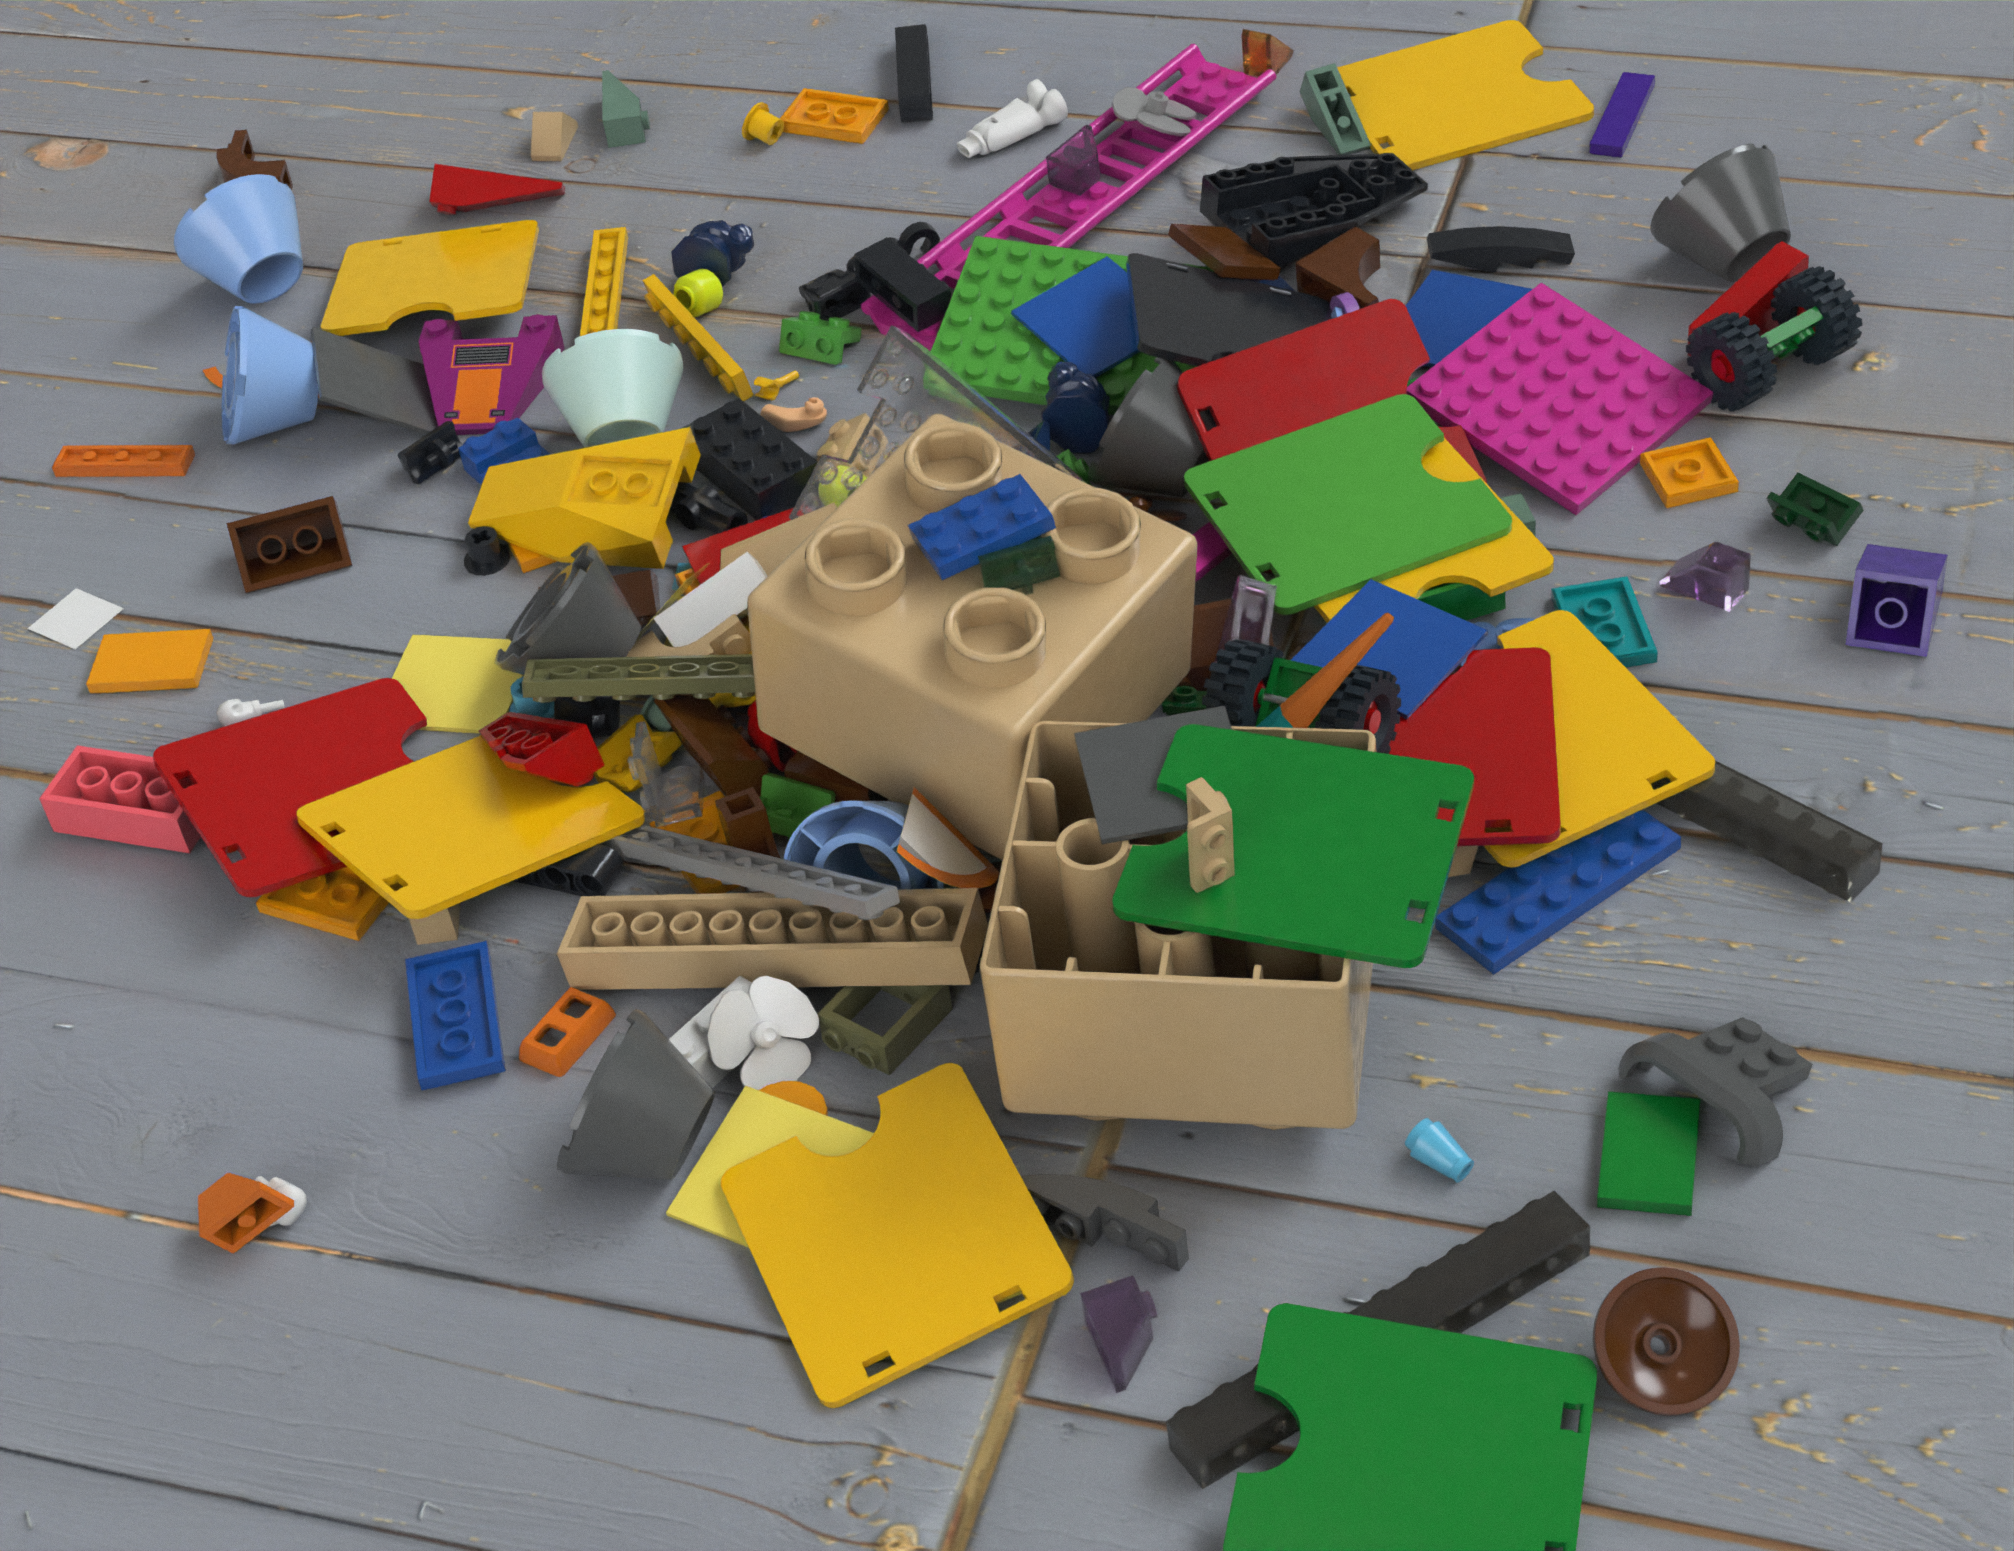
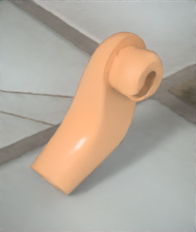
(795, 418)

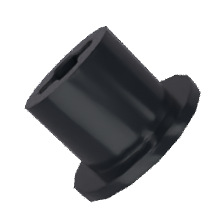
(485, 552)

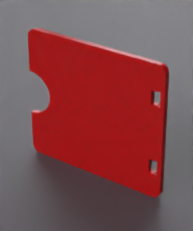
(1309, 380)
(1502, 727)
(267, 767)

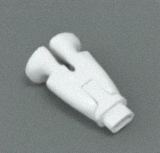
(1015, 121)

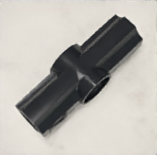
(705, 508)

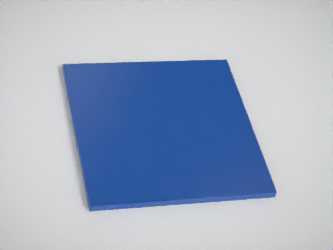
(1455, 307)
(1085, 318)
(1416, 648)

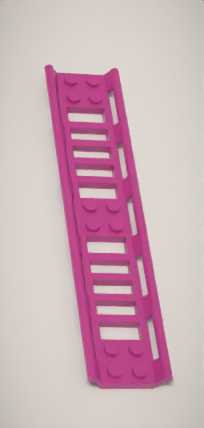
(1203, 88)

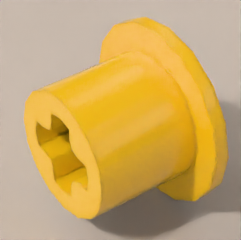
(762, 125)

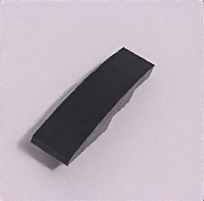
(1488, 246)

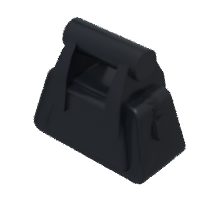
(834, 294)
(599, 715)

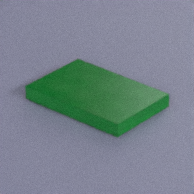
(1649, 1153)

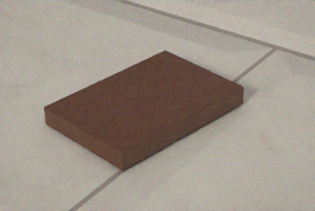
(1224, 252)

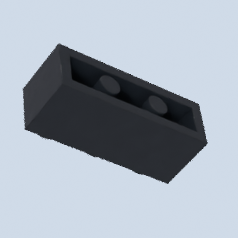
(902, 284)

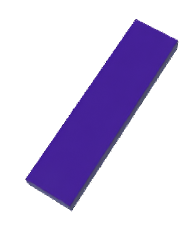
(1622, 114)

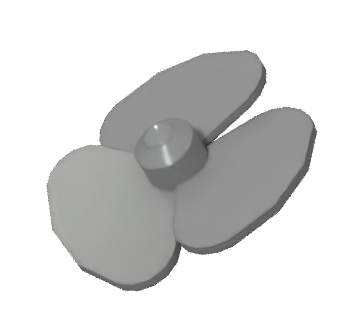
(1152, 110)

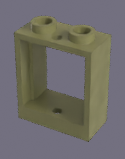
(884, 1052)

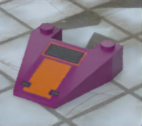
(486, 378)

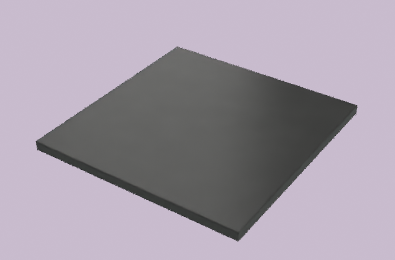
(372, 382)
(1123, 773)

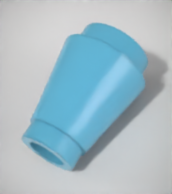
(1438, 1149)

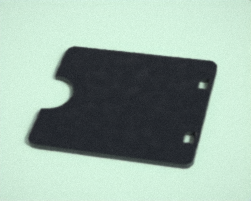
(1203, 317)

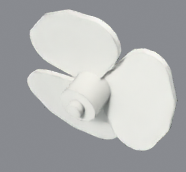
(760, 1021)

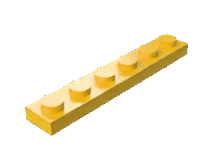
(604, 280)
(699, 340)

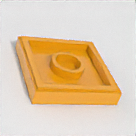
(1689, 472)

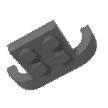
(1734, 1073)

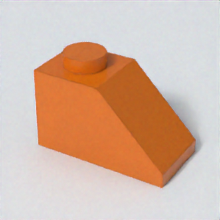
(238, 1211)

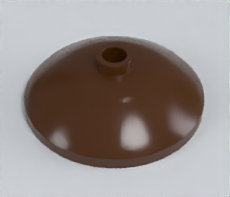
(1696, 1334)

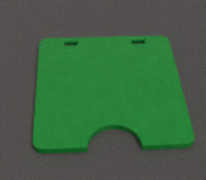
(1322, 843)
(1415, 1440)

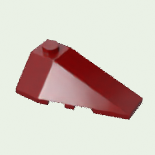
(473, 189)
(544, 747)

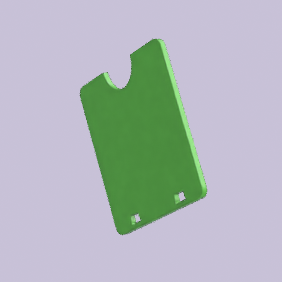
(1343, 504)

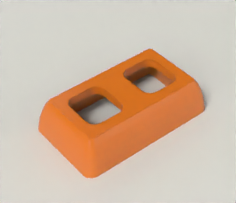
(579, 1033)

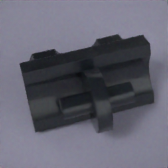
(431, 452)

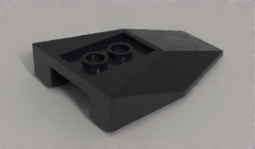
(1305, 201)

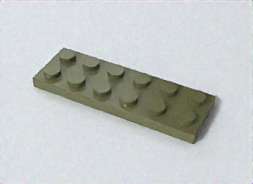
(634, 676)

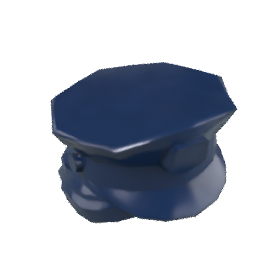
(713, 247)
(1075, 409)

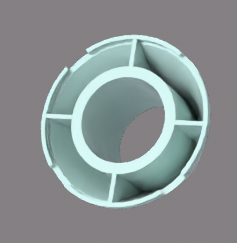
(614, 384)

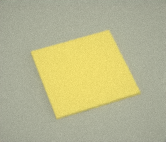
(456, 681)
(750, 1128)

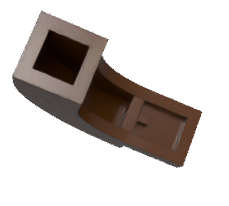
(238, 161)
(746, 823)

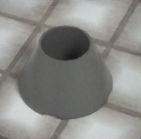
(1726, 212)
(1151, 437)
(573, 616)
(638, 1109)

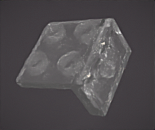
(669, 795)

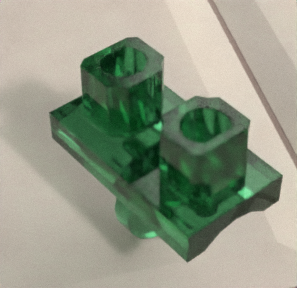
(1020, 565)

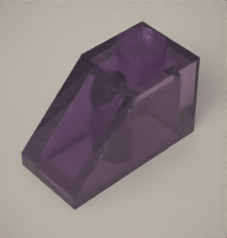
(1075, 163)
(1711, 575)
(1120, 1326)

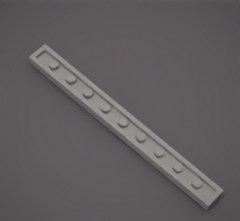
(757, 871)

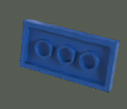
(454, 1015)

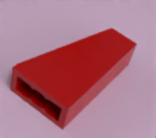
(1754, 290)

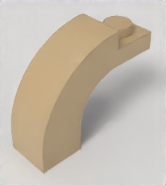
(725, 639)

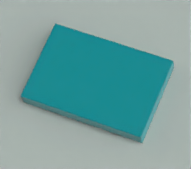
(1612, 616)

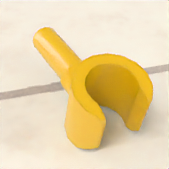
(770, 388)

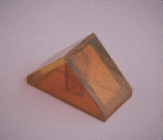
(1263, 52)

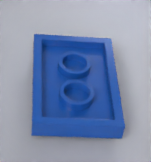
(981, 525)

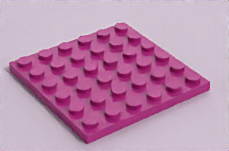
(1559, 397)

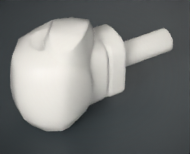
(237, 711)
(290, 1191)

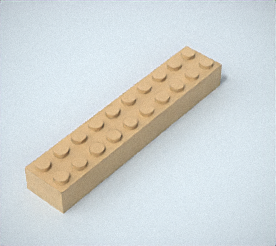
(722, 936)

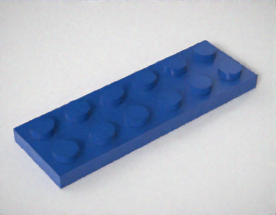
(1552, 891)

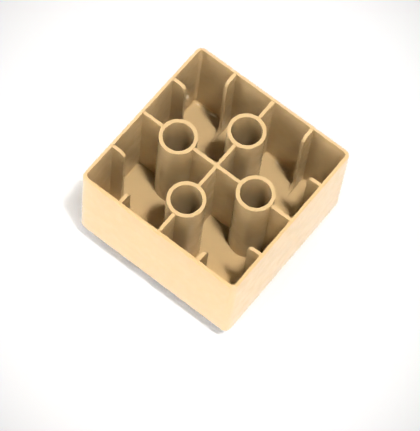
(943, 679)
(1145, 1016)

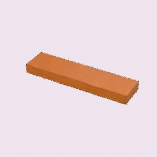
(123, 460)

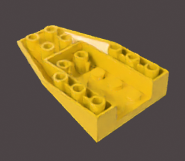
(591, 494)

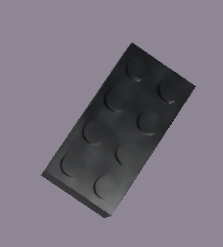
(751, 459)

